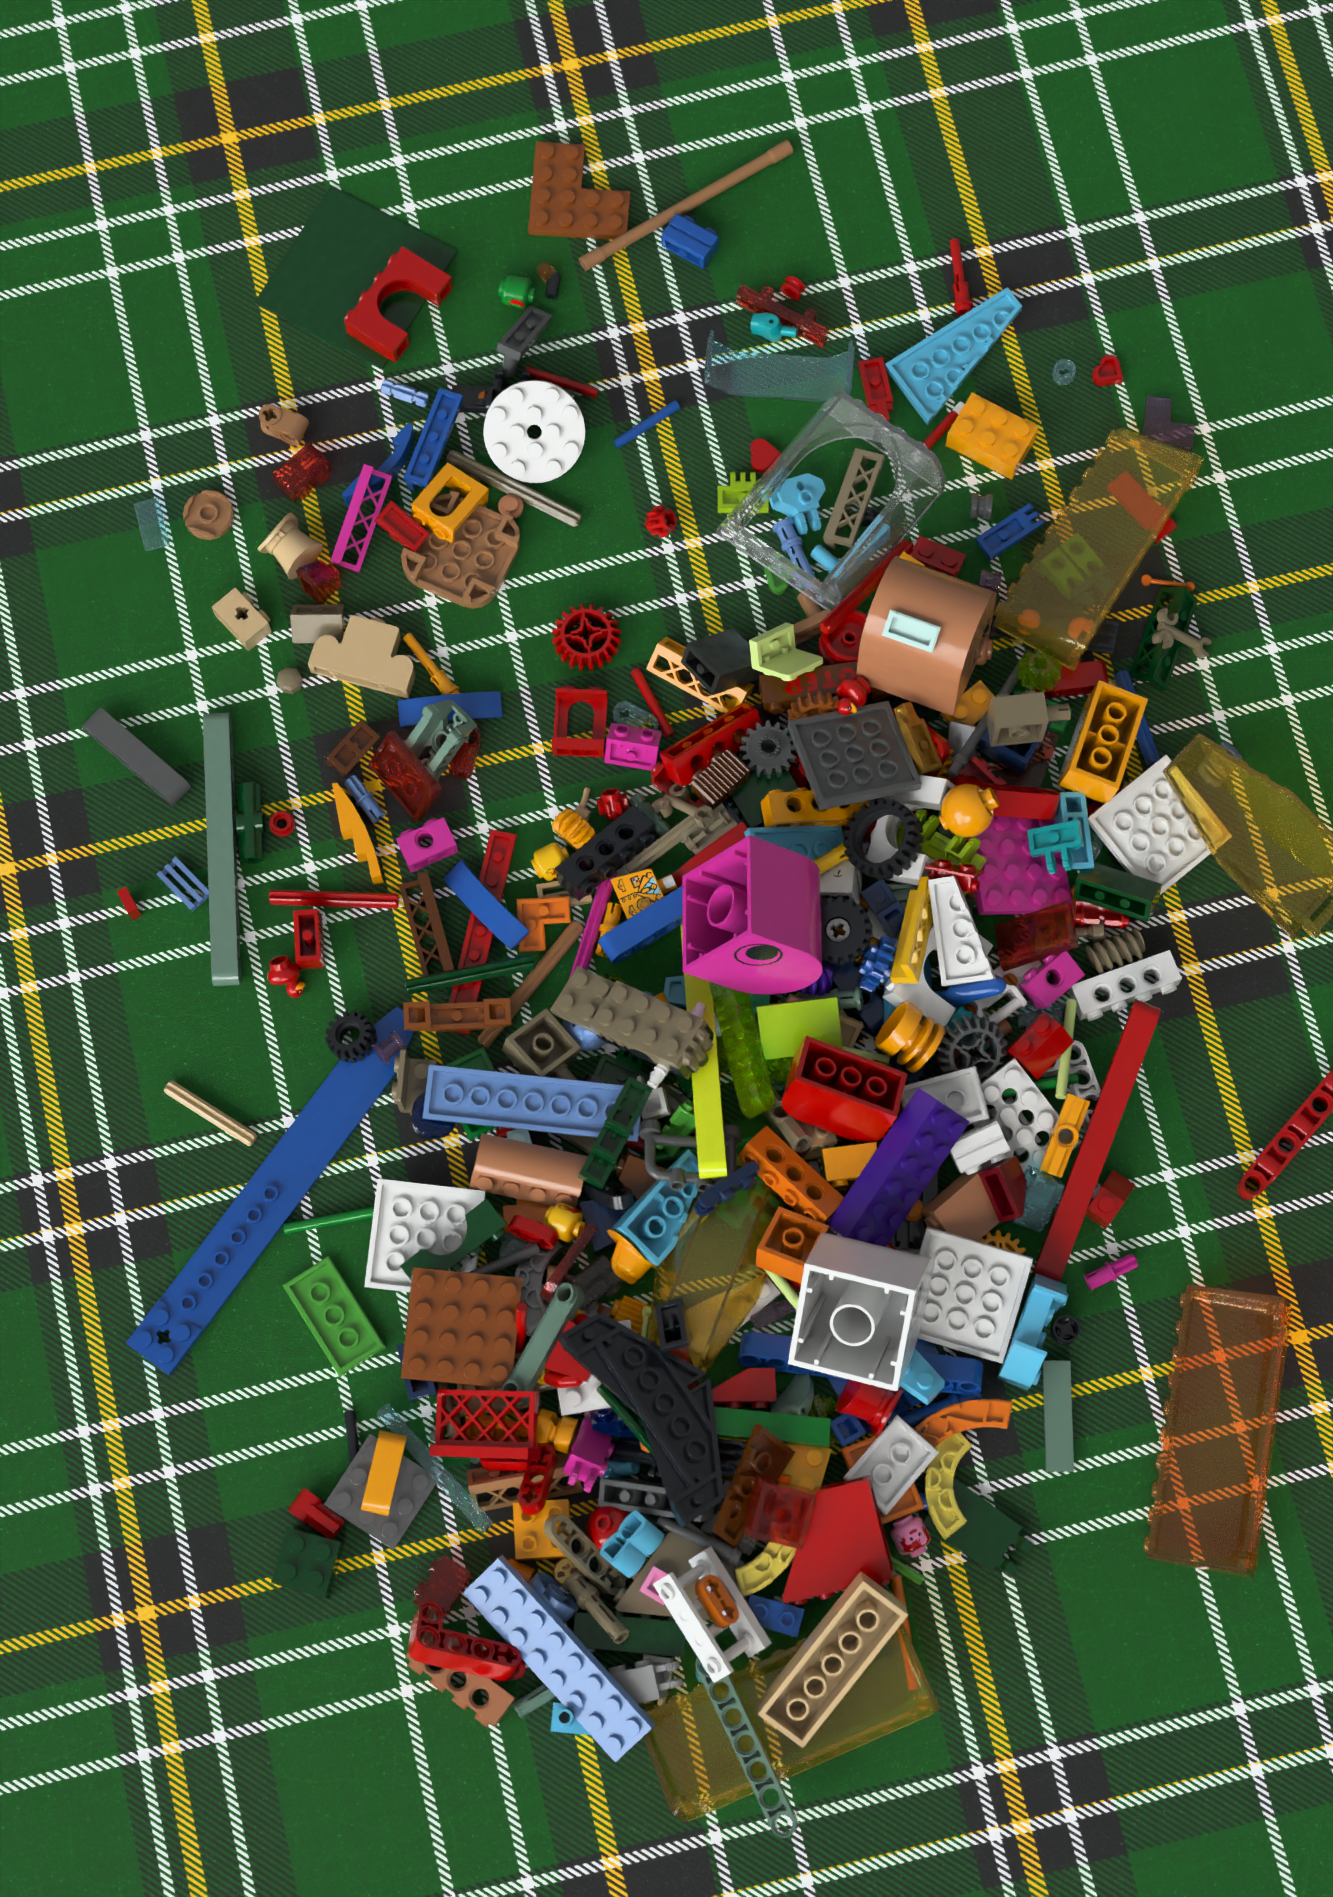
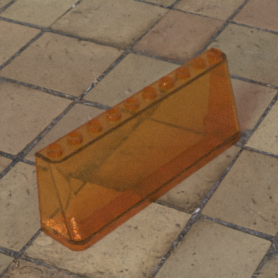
(1219, 1430)

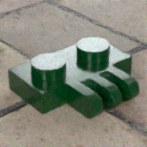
(618, 1069)

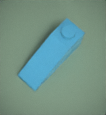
(1073, 807)

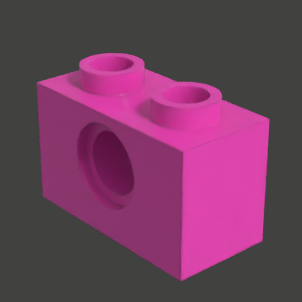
(420, 857)
(1064, 973)

